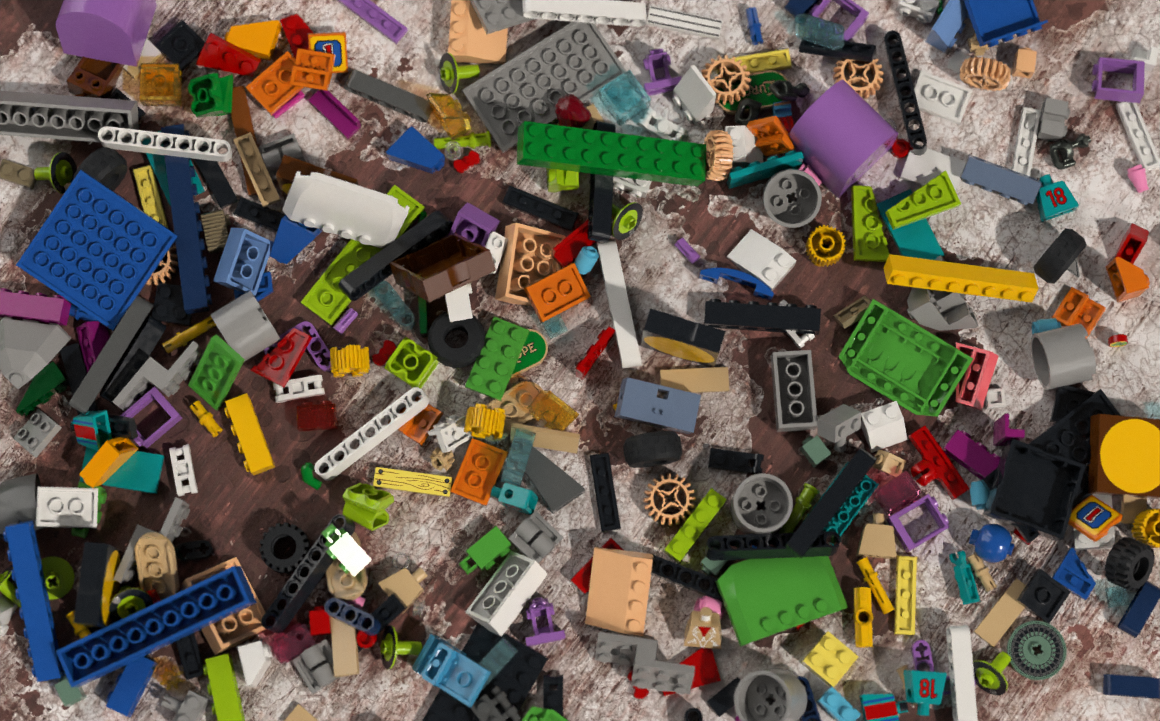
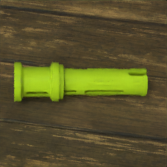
(472, 140)
(802, 503)

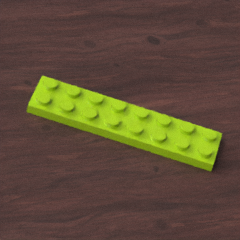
(325, 297)

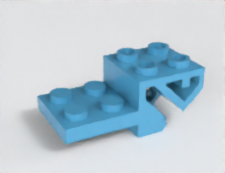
(450, 670)

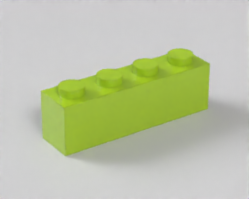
(695, 525)
(224, 688)

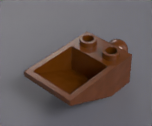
(94, 78)

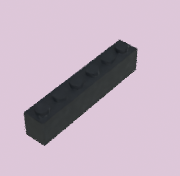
(762, 317)

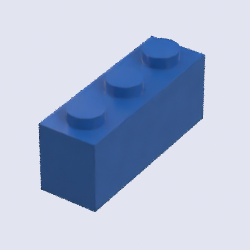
(130, 686)

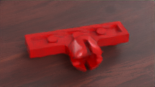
(935, 464)

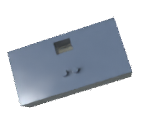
(657, 405)

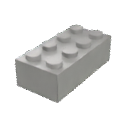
(793, 391)

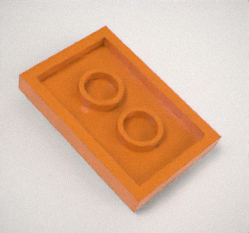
(273, 85)
(557, 292)
(479, 472)

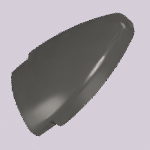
(18, 501)

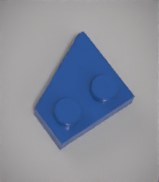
(1074, 575)

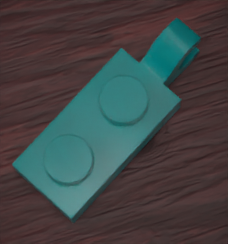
(964, 578)

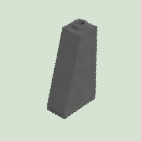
(551, 481)

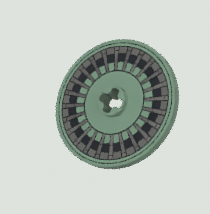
(1051, 646)

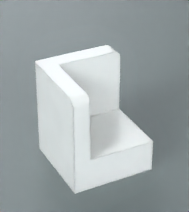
(1149, 57)

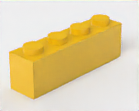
(249, 433)

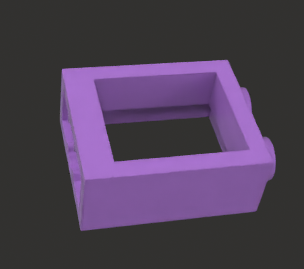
(853, 8)
(1119, 66)
(153, 394)
(900, 531)

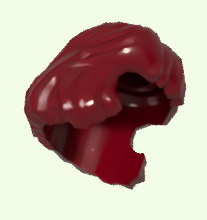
(571, 112)

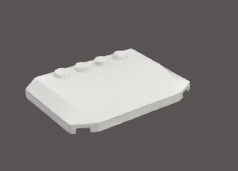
(344, 209)

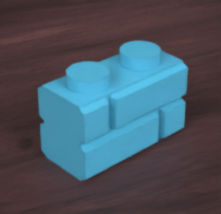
(837, 706)

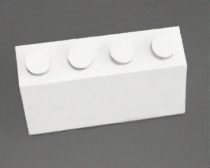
(506, 593)

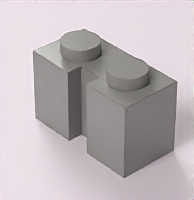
(1052, 120)

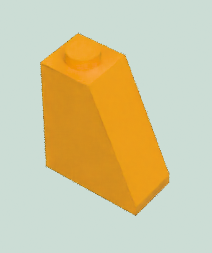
(256, 38)
(107, 461)

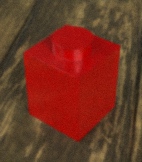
(319, 621)

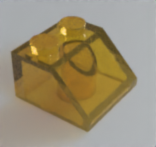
(160, 84)
(449, 114)
(551, 411)

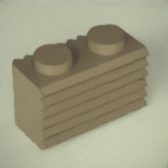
(216, 230)

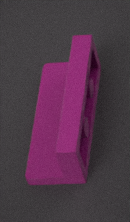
(335, 113)
(92, 339)
(1002, 433)

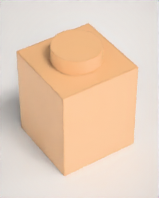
(1024, 63)

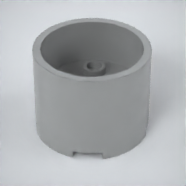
(796, 212)
(245, 326)
(1062, 356)
(765, 490)
(755, 694)

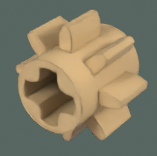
(974, 46)
(442, 460)

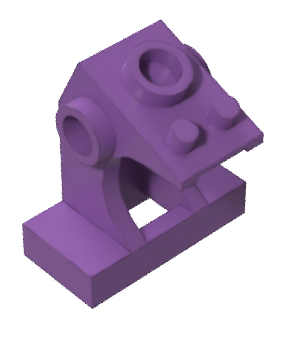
(659, 59)
(541, 607)

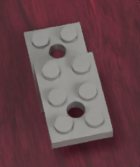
(165, 380)
(170, 529)
(642, 656)

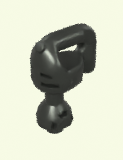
(786, 91)
(754, 108)
(1066, 150)

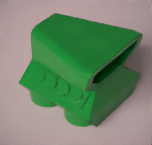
(211, 95)

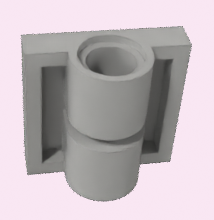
(274, 152)
(37, 433)
(535, 537)
(316, 666)

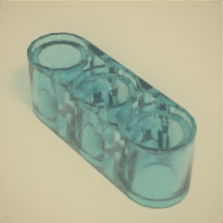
(819, 31)
(401, 311)
(518, 457)
(498, 658)

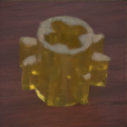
(169, 673)

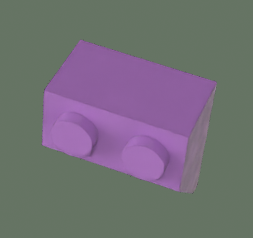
(474, 224)

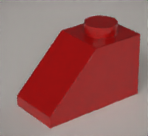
(1132, 243)

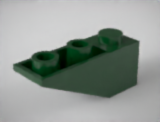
(43, 386)

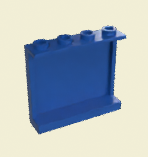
(1002, 19)

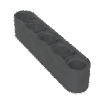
(388, 96)

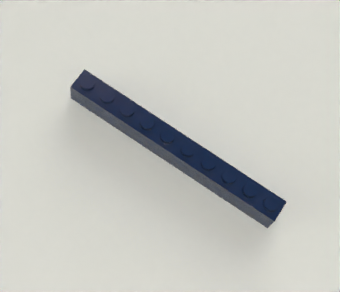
(187, 227)

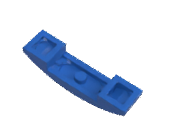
(761, 289)

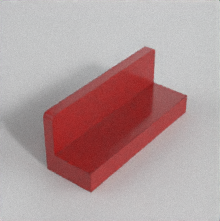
(570, 247)

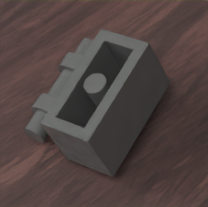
(486, 710)

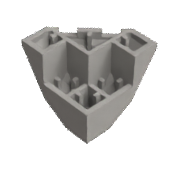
(940, 309)
(28, 348)

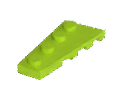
(927, 201)
(868, 236)

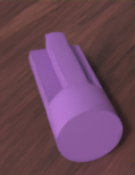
(687, 250)
(345, 321)

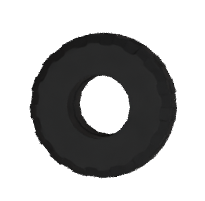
(105, 166)
(1059, 255)
(460, 356)
(652, 449)

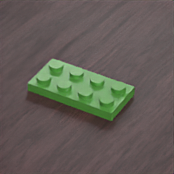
(497, 359)
(216, 372)

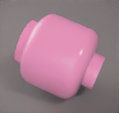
(710, 602)

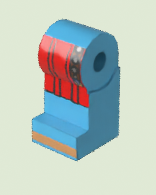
(783, 112)

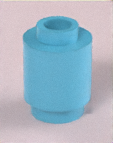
(586, 259)
(1044, 325)
(979, 495)

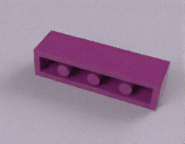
(34, 307)
(971, 454)

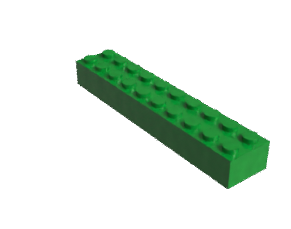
(611, 154)

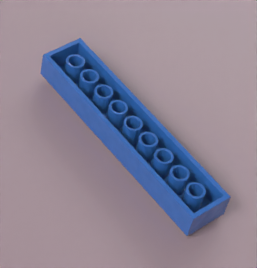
(156, 626)

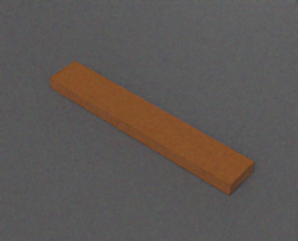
(242, 125)

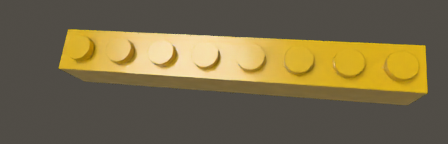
(960, 278)

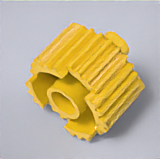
(825, 256)
(349, 361)
(484, 421)
(1145, 527)

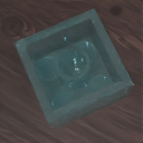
(624, 97)

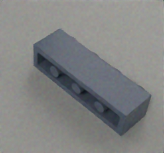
(1000, 179)

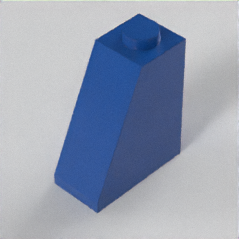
(416, 151)
(291, 239)

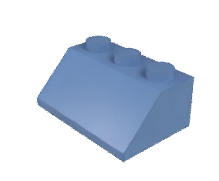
(948, 25)
(243, 261)

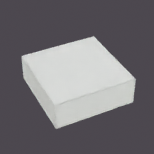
(995, 398)

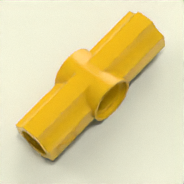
(863, 631)

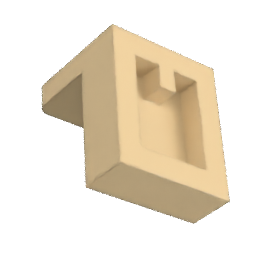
(889, 463)

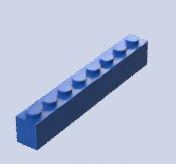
(34, 600)

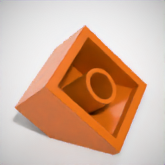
(1126, 279)

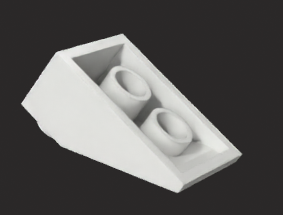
(694, 95)
(762, 259)
(1084, 543)

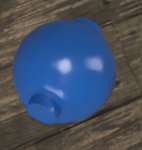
(992, 543)

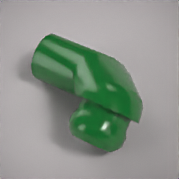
(307, 476)

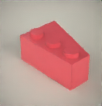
(975, 382)

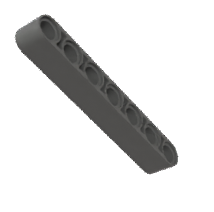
(110, 355)

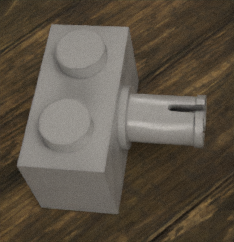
(838, 425)
(189, 709)

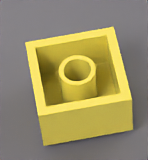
(829, 659)

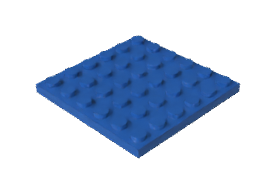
(97, 250)

